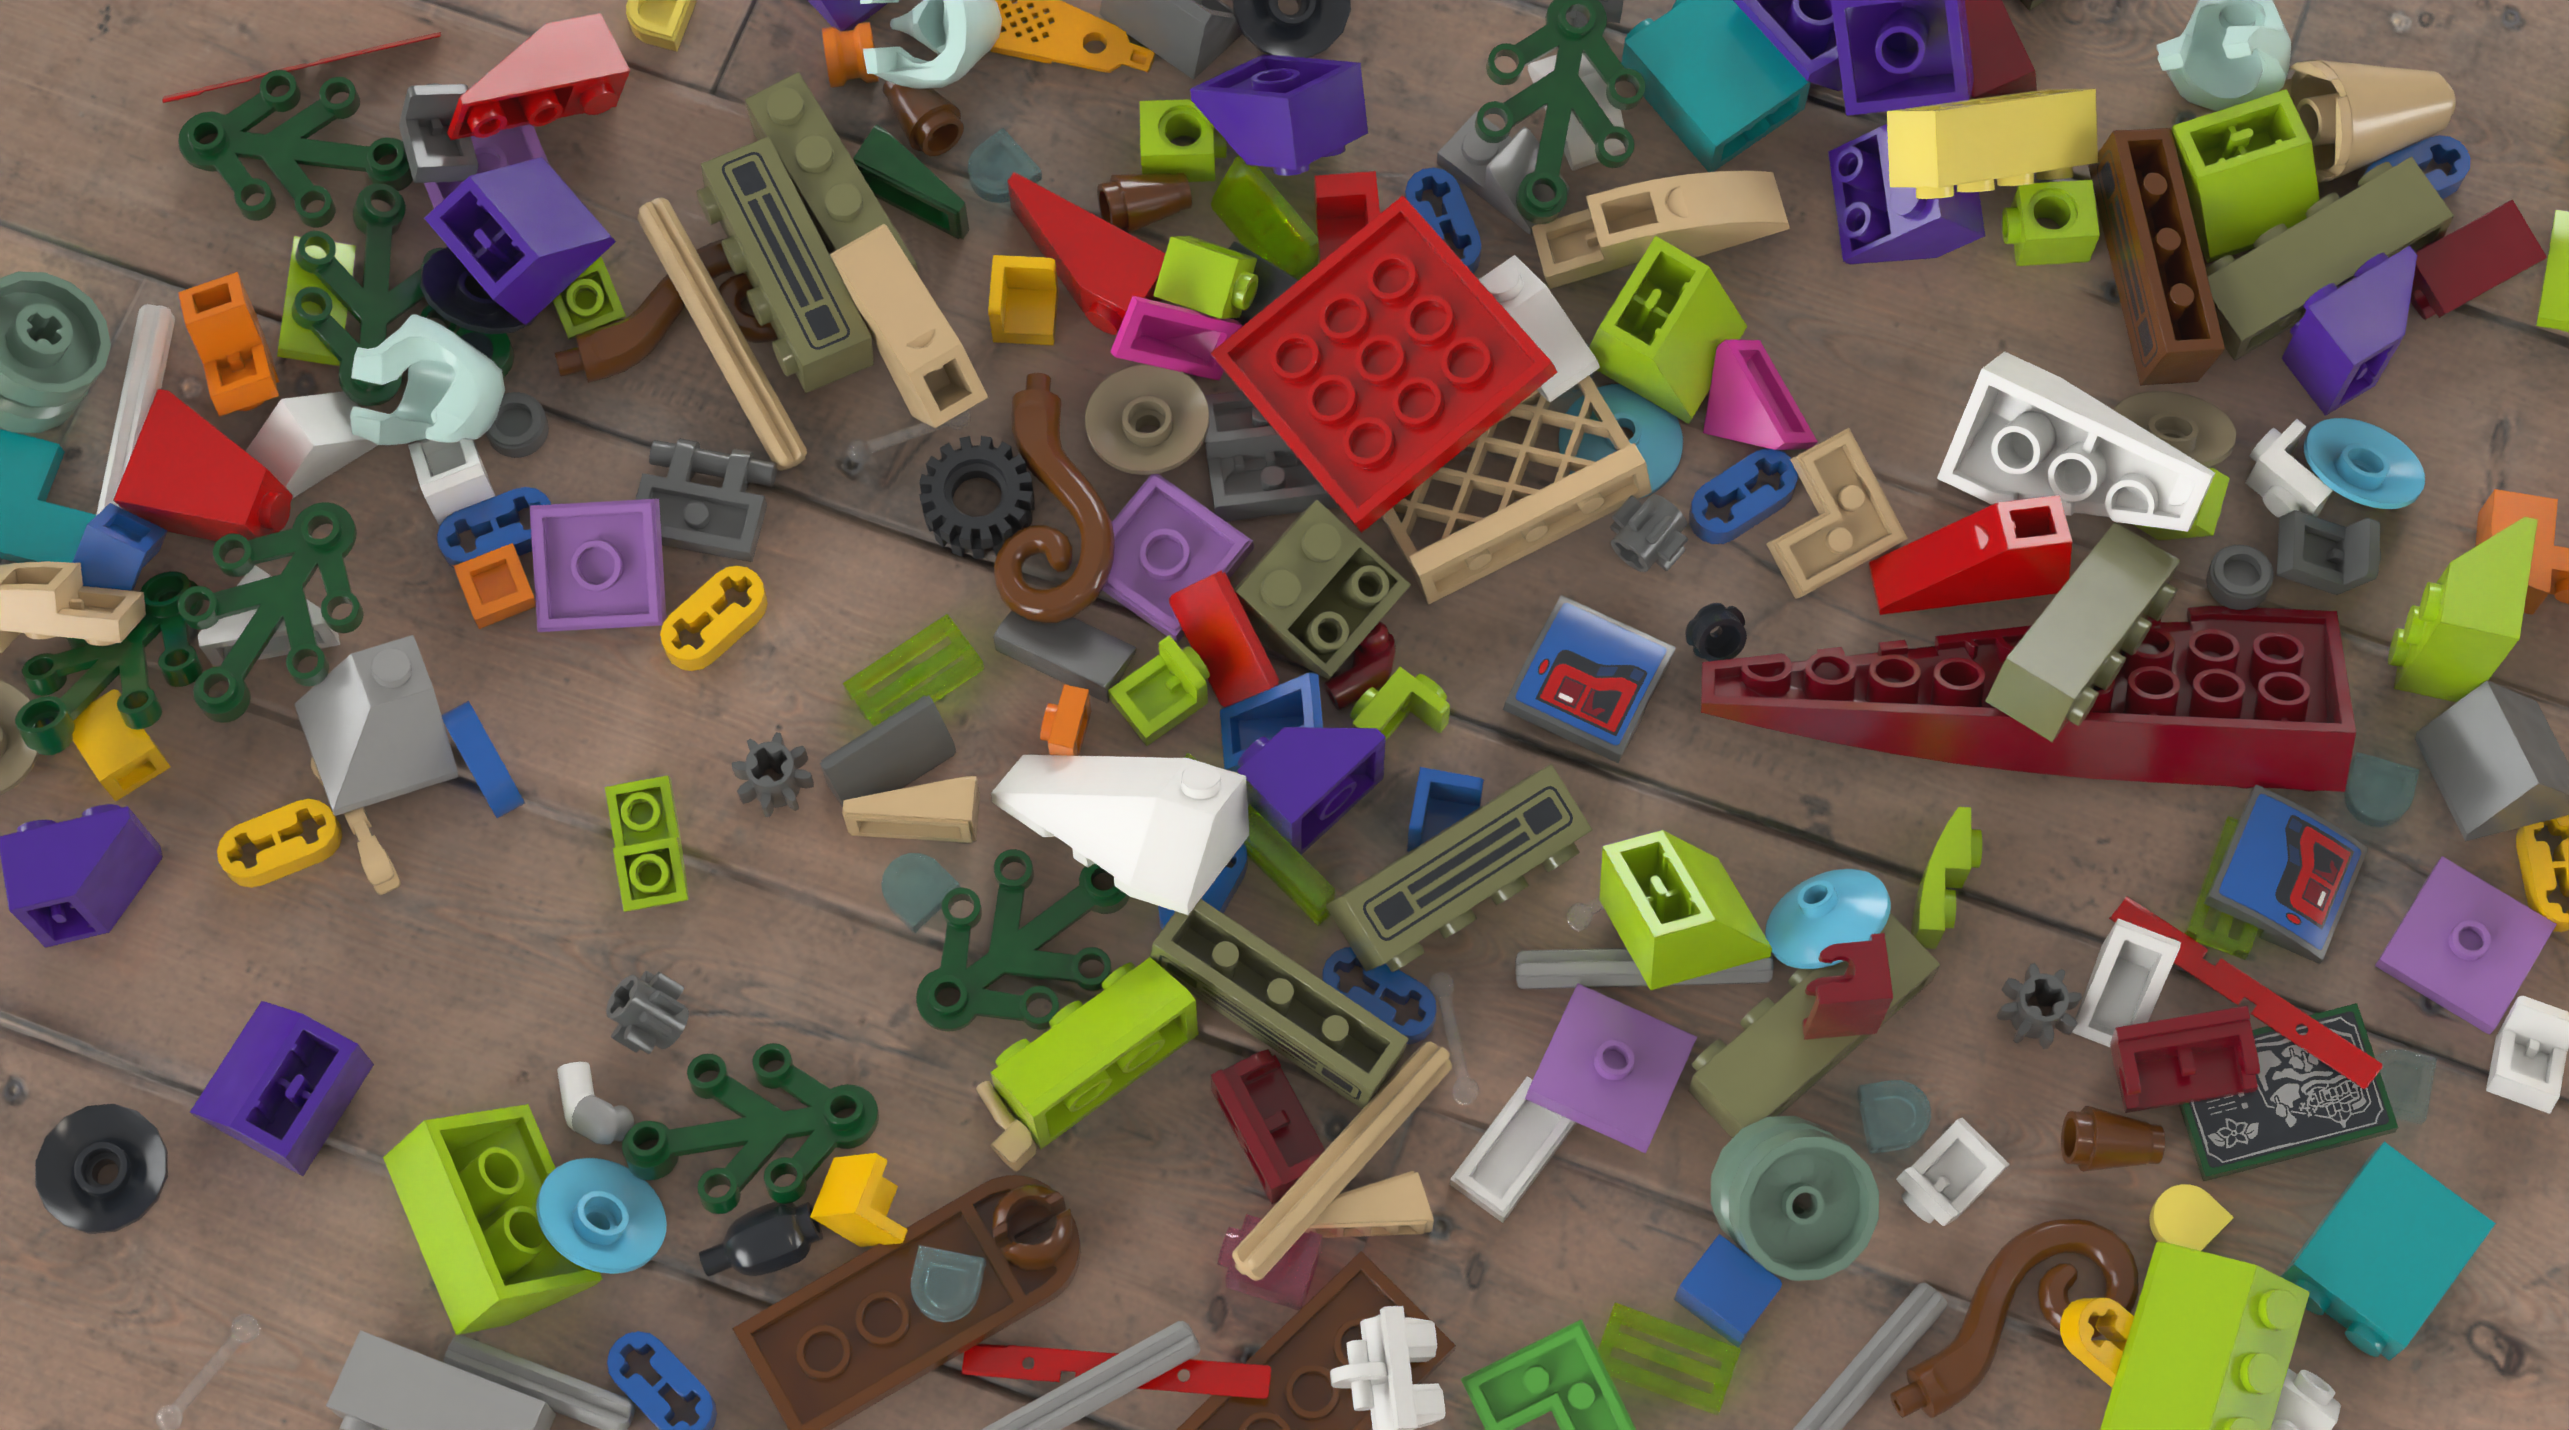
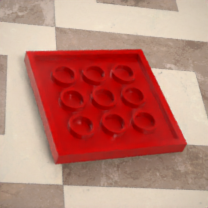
(1383, 363)

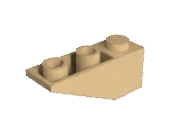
(908, 329)

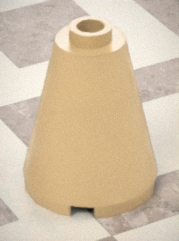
(2365, 111)

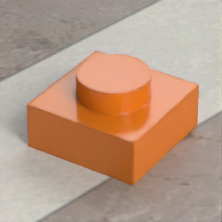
(495, 586)
(1067, 722)

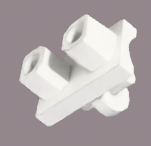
(1382, 1371)

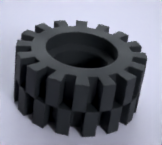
(965, 464)

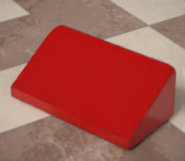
(1223, 639)

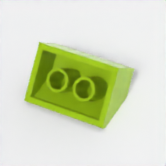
(2466, 618)
(1095, 1049)
(474, 1213)
(2205, 1345)

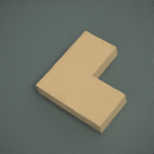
(1851, 522)

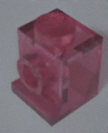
(1288, 1279)

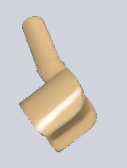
(1015, 1144)

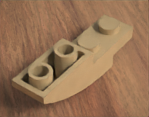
(1688, 211)
(52, 602)

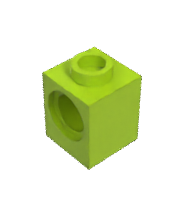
(1169, 119)
(2066, 203)
(1207, 277)

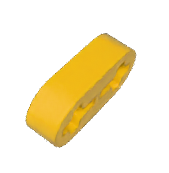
(704, 608)
(274, 830)
(2540, 872)
(2114, 1323)

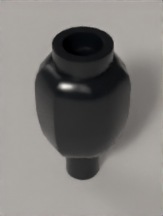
(764, 1240)

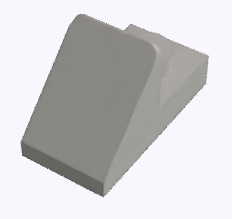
(1494, 168)

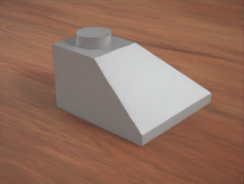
(376, 727)

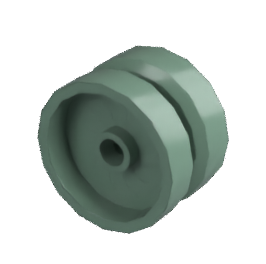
(49, 350)
(1794, 1198)

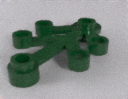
(1561, 93)
(287, 147)
(368, 303)
(276, 600)
(48, 720)
(1013, 950)
(759, 1130)

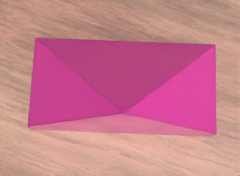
(1172, 337)
(1752, 401)

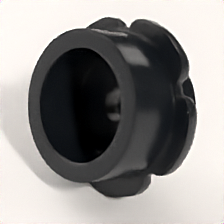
(1725, 641)

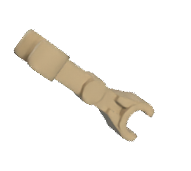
(374, 858)

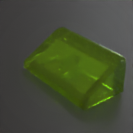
(1264, 220)

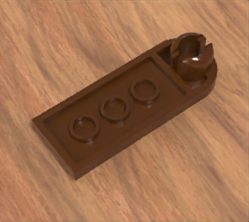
(859, 1329)
(1307, 1352)

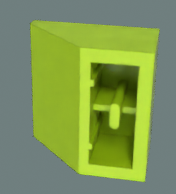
(2246, 172)
(1667, 330)
(1676, 909)

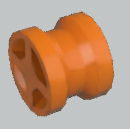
(845, 54)

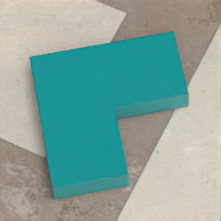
(28, 524)

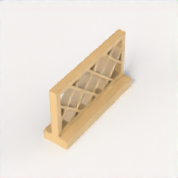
(1538, 514)

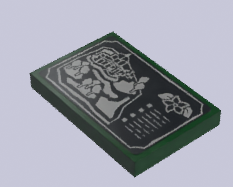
(2296, 1108)

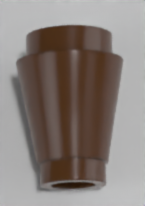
(926, 118)
(1142, 199)
(2109, 1140)

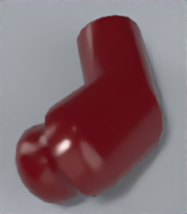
(1370, 668)

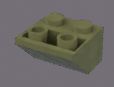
(1318, 592)

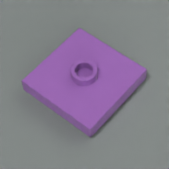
(1165, 545)
(598, 565)
(2465, 945)
(1611, 1068)

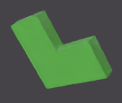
(1553, 1375)

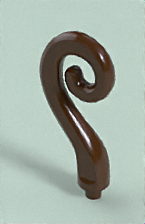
(626, 343)
(1037, 439)
(1960, 1367)

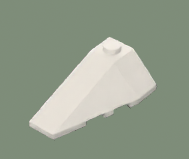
(2045, 437)
(1145, 820)

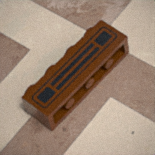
(2156, 257)

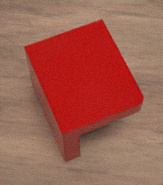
(1343, 207)

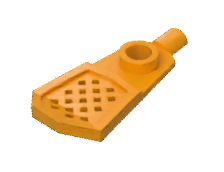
(1066, 37)

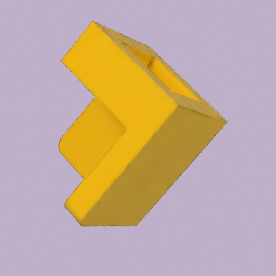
(1023, 300)
(115, 753)
(858, 1200)

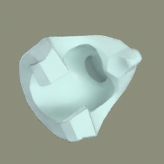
(952, 28)
(2228, 53)
(449, 388)

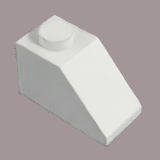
(1544, 321)

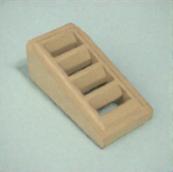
(922, 812)
(1378, 1209)

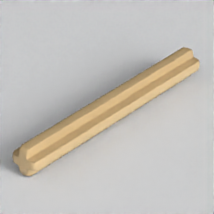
(722, 334)
(1341, 1161)

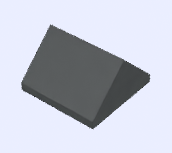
(1179, 31)
(2496, 762)

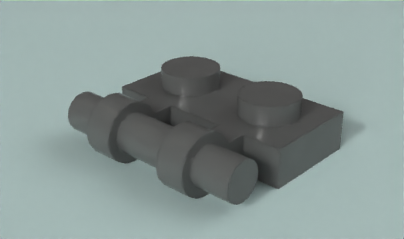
(705, 516)

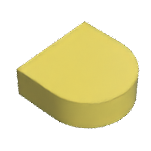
(660, 21)
(2187, 1217)

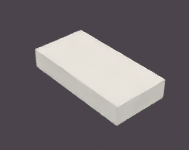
(1511, 1154)

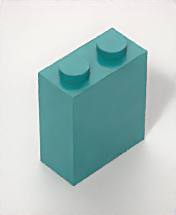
(1714, 78)
(2387, 1252)

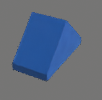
(1265, 714)

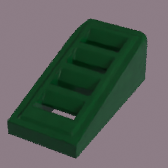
(908, 184)

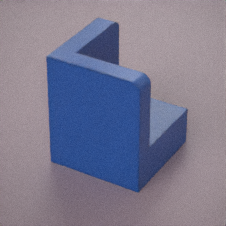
(117, 548)
(1440, 802)
(1728, 1290)

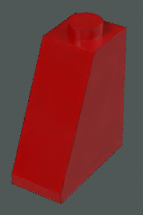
(198, 479)

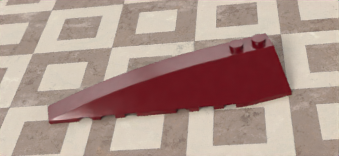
(2196, 704)

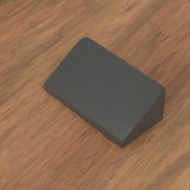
(1066, 652)
(890, 753)

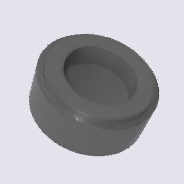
(519, 426)
(2239, 577)

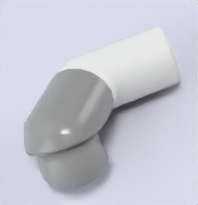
(586, 1112)

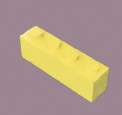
(1991, 140)

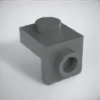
(425, 137)
(2328, 553)

